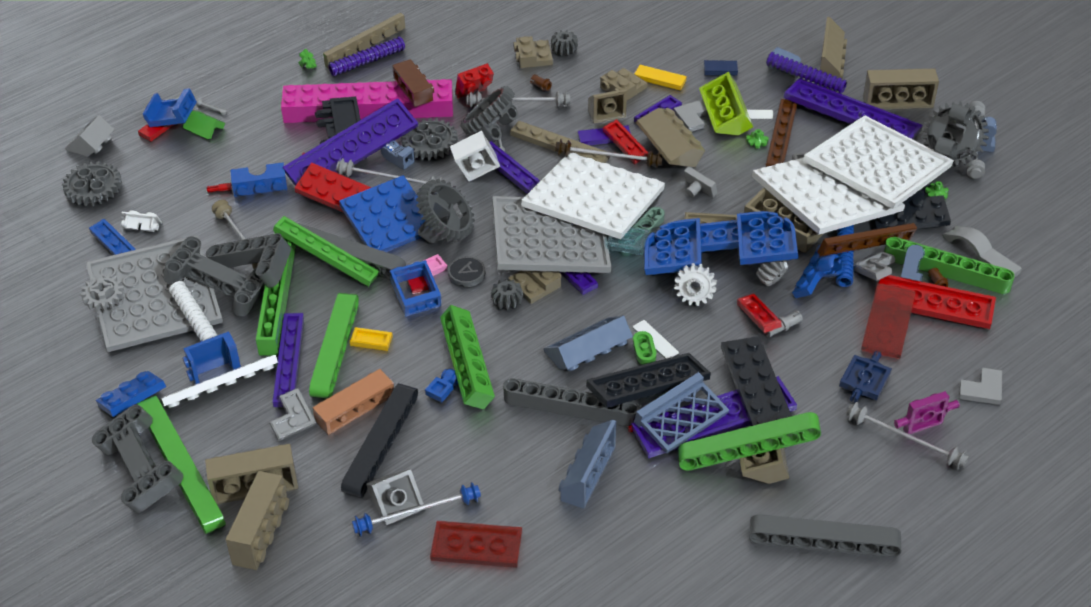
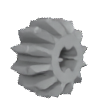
(771, 272)

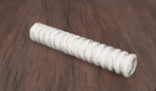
(192, 311)

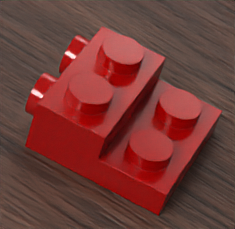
(473, 80)

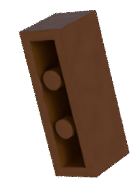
(413, 82)

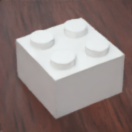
(475, 156)

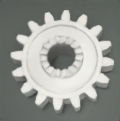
(692, 293)

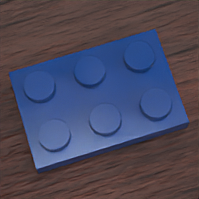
(130, 393)

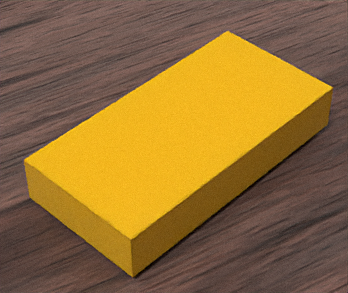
(371, 339)

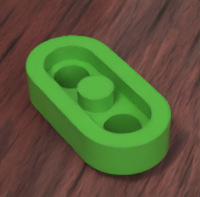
(646, 351)

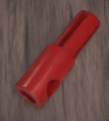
(220, 187)

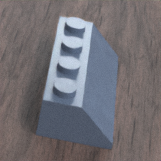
(589, 342)
(588, 464)

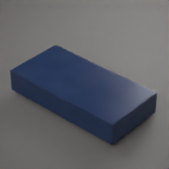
(720, 67)

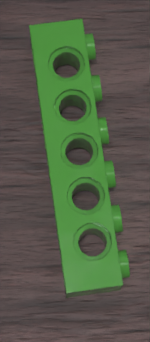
(467, 357)

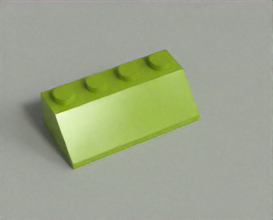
(726, 106)

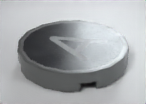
(466, 271)

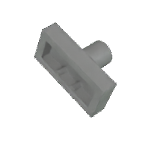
(699, 182)

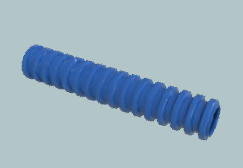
(845, 279)

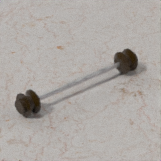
(566, 148)

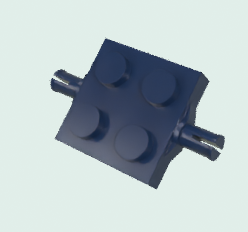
(865, 377)

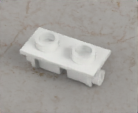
(148, 221)

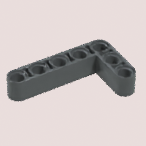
(268, 251)

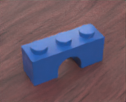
(271, 180)

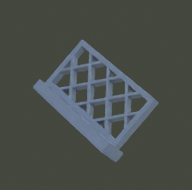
(668, 402)

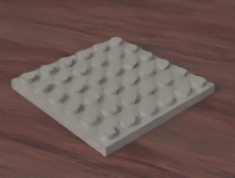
(544, 243)
(148, 306)

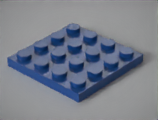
(385, 214)

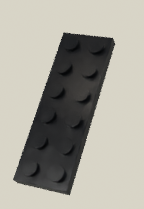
(645, 379)
(755, 380)

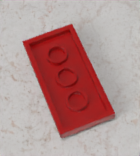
(327, 186)

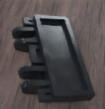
(343, 114)

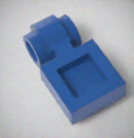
(443, 386)

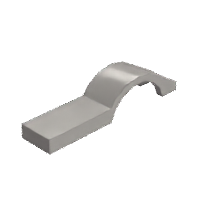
(982, 247)

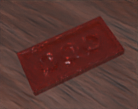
(888, 320)
(476, 544)

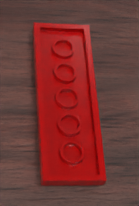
(947, 302)

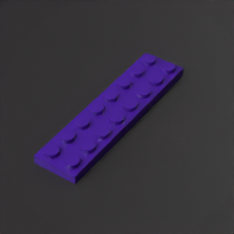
(846, 108)
(357, 140)
(732, 421)

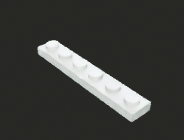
(211, 384)

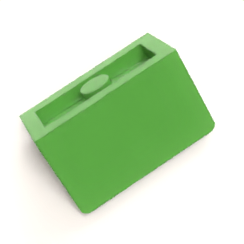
(202, 124)

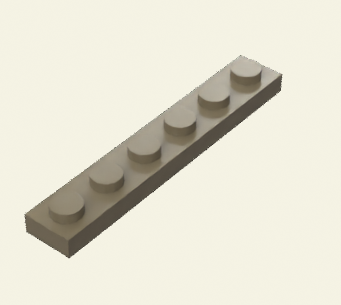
(366, 39)
(548, 140)

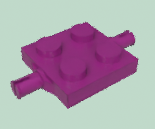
(926, 413)

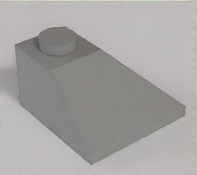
(395, 494)

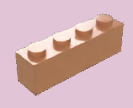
(353, 401)

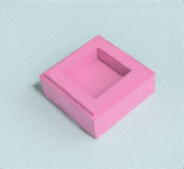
(436, 264)

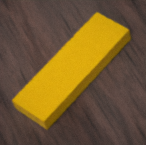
(661, 77)

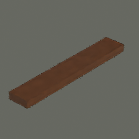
(781, 132)
(865, 239)

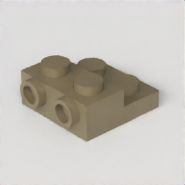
(532, 53)
(622, 80)
(537, 283)

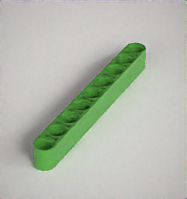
(173, 450)

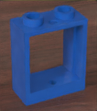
(421, 302)

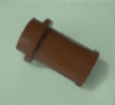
(540, 82)
(937, 277)

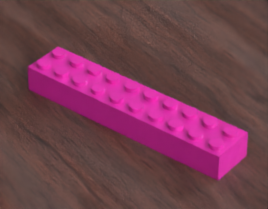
(302, 101)

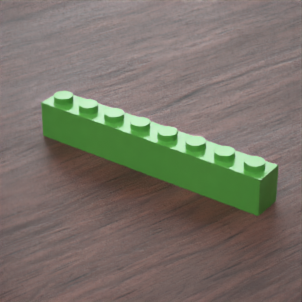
(273, 310)

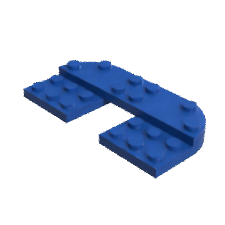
(758, 235)

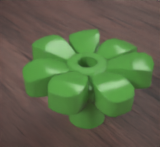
(307, 59)
(757, 138)
(936, 190)

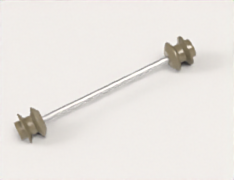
(222, 211)

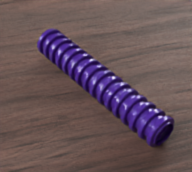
(364, 57)
(806, 72)

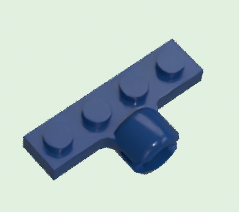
(816, 269)

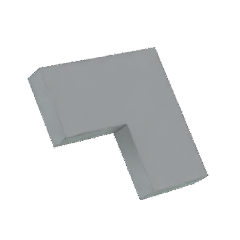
(691, 114)
(875, 266)
(986, 391)
(297, 417)

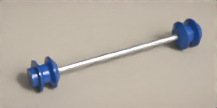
(466, 494)

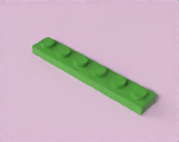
(326, 251)

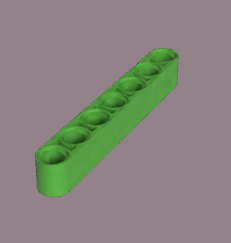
(955, 266)
(334, 346)
(749, 441)

